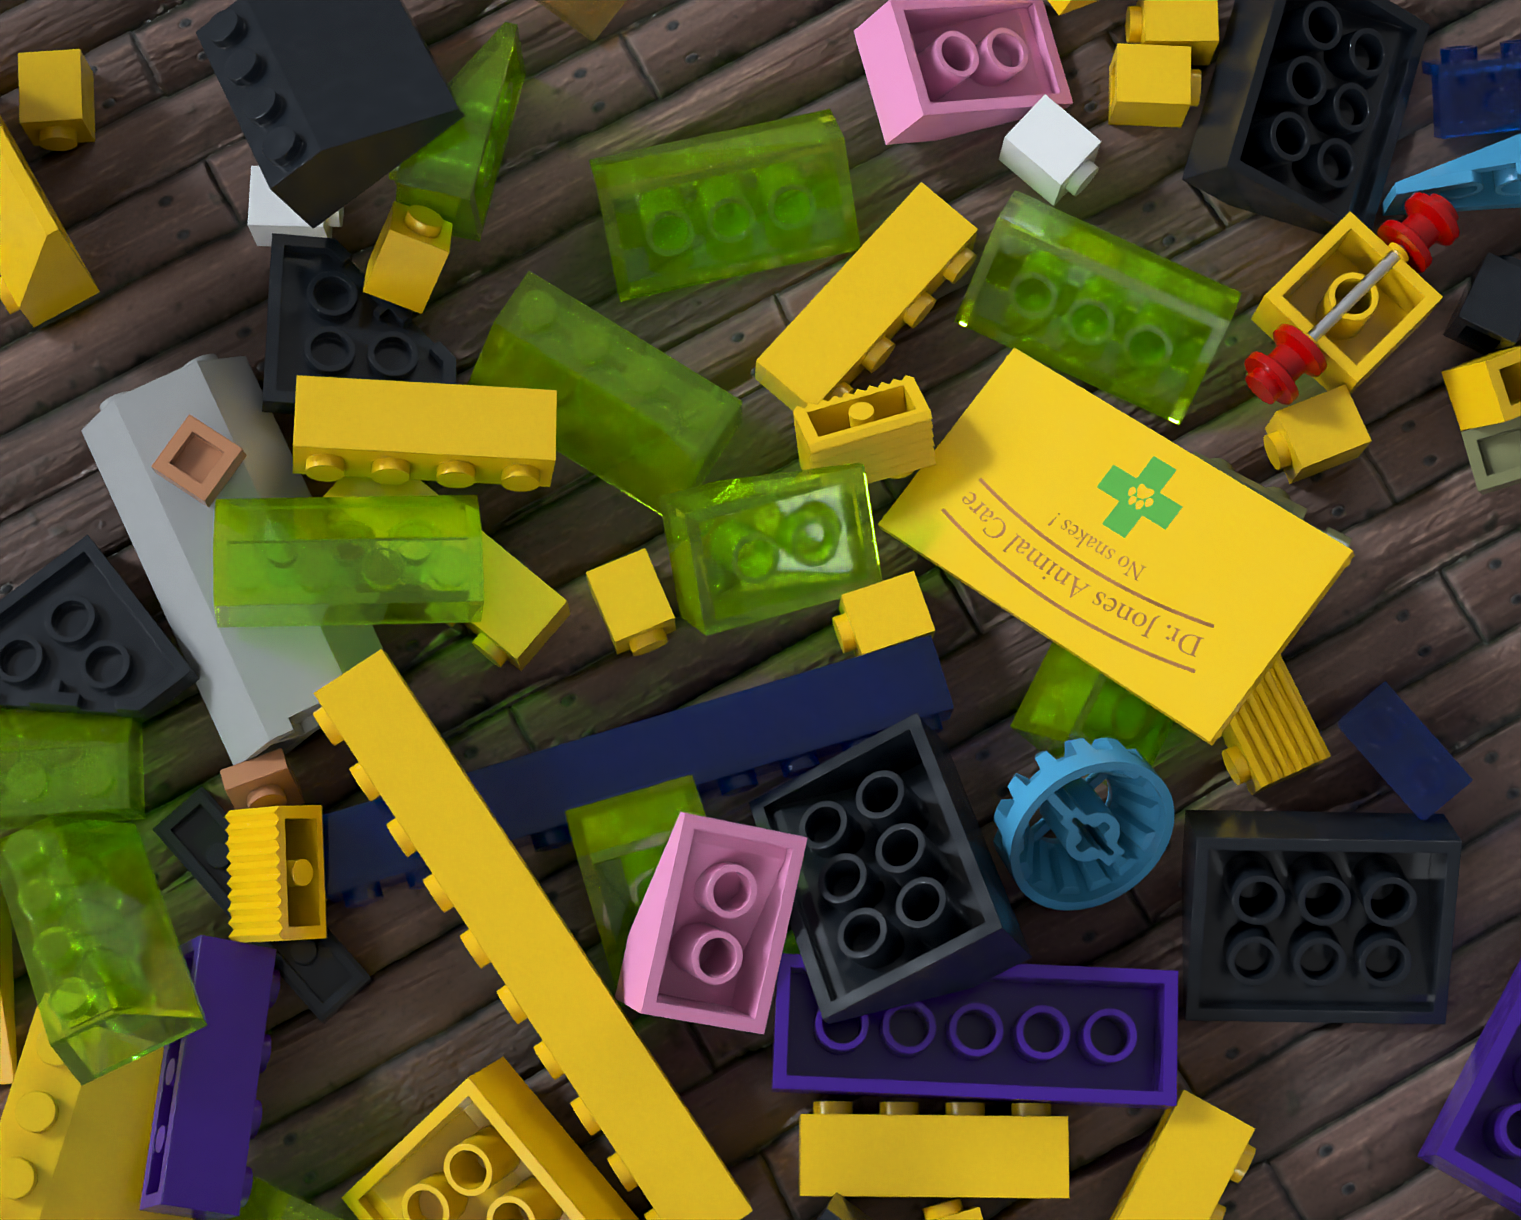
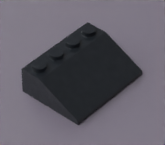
(328, 93)
(1306, 108)
(892, 877)
(1318, 916)

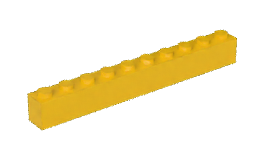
(527, 944)

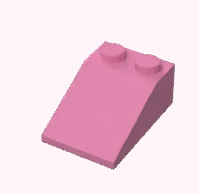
(958, 65)
(713, 925)

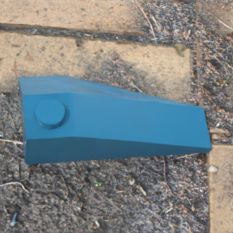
(1471, 182)

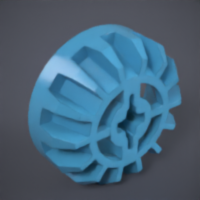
(1098, 844)

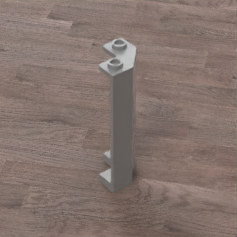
(250, 677)

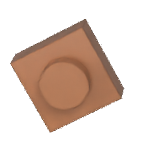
(199, 460)
(262, 782)

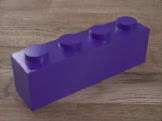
(210, 1084)

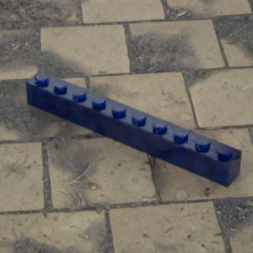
(716, 741)

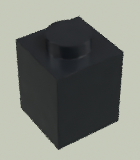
(1489, 306)

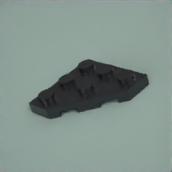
(331, 328)
(85, 643)

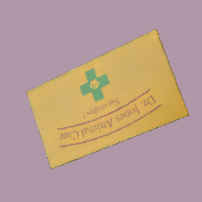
(1116, 544)

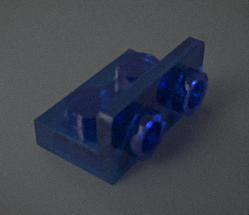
(1476, 91)
(1404, 751)

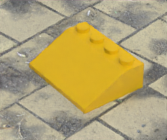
(37, 257)
(75, 1145)
(487, 1157)

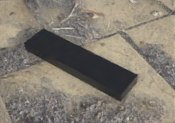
(316, 969)

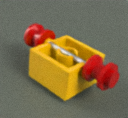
(1350, 301)

